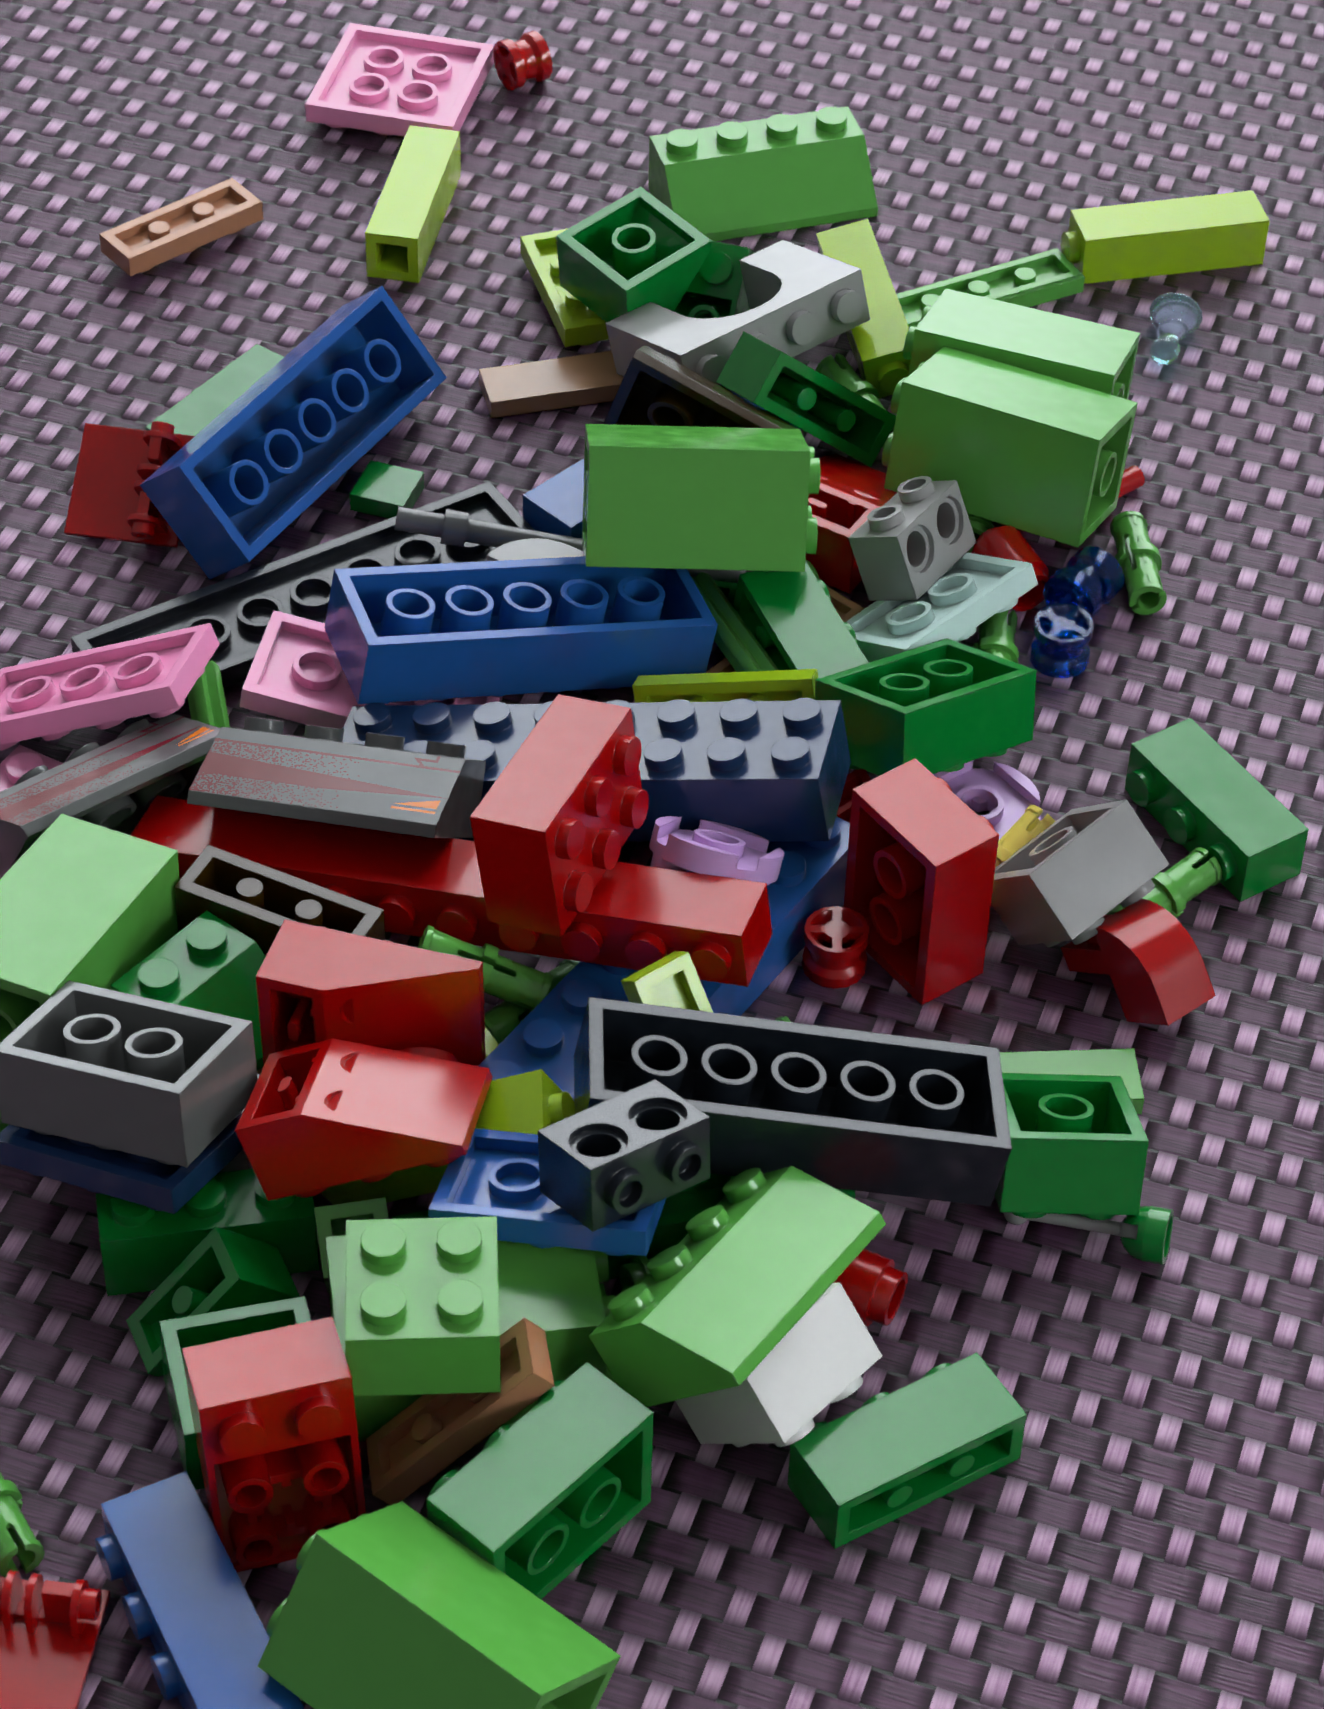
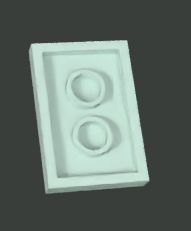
(949, 609)

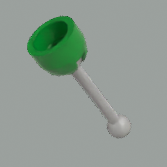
(1142, 1235)

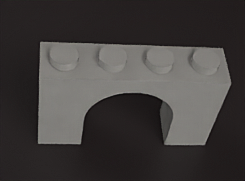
(792, 301)

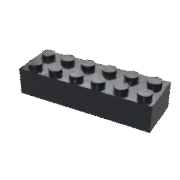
(812, 1097)

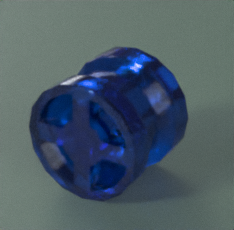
(1061, 640)

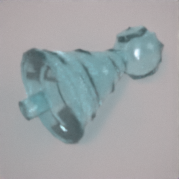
(1173, 318)

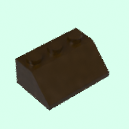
(668, 394)

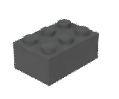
(127, 1073)

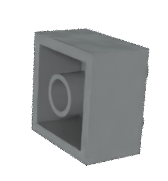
(1076, 874)

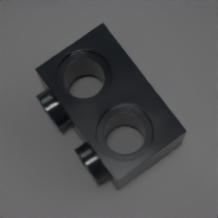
(624, 1154)

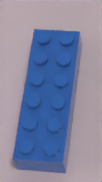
(293, 433)
(512, 628)

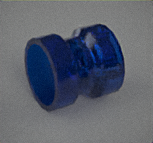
(1087, 581)

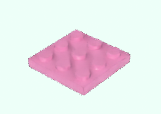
(398, 79)

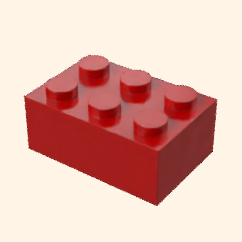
(559, 815)
(921, 879)

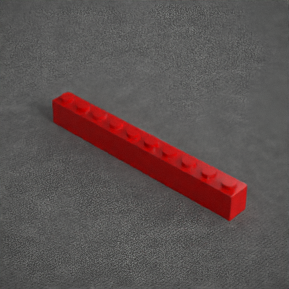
(436, 882)

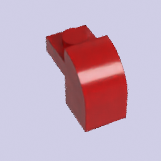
(1149, 962)

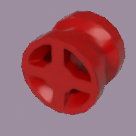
(522, 60)
(835, 947)

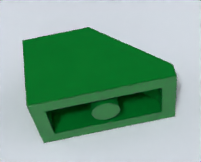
(216, 1276)

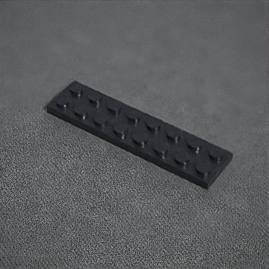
(300, 584)

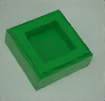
(385, 488)

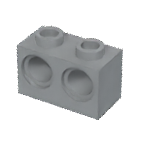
(912, 539)

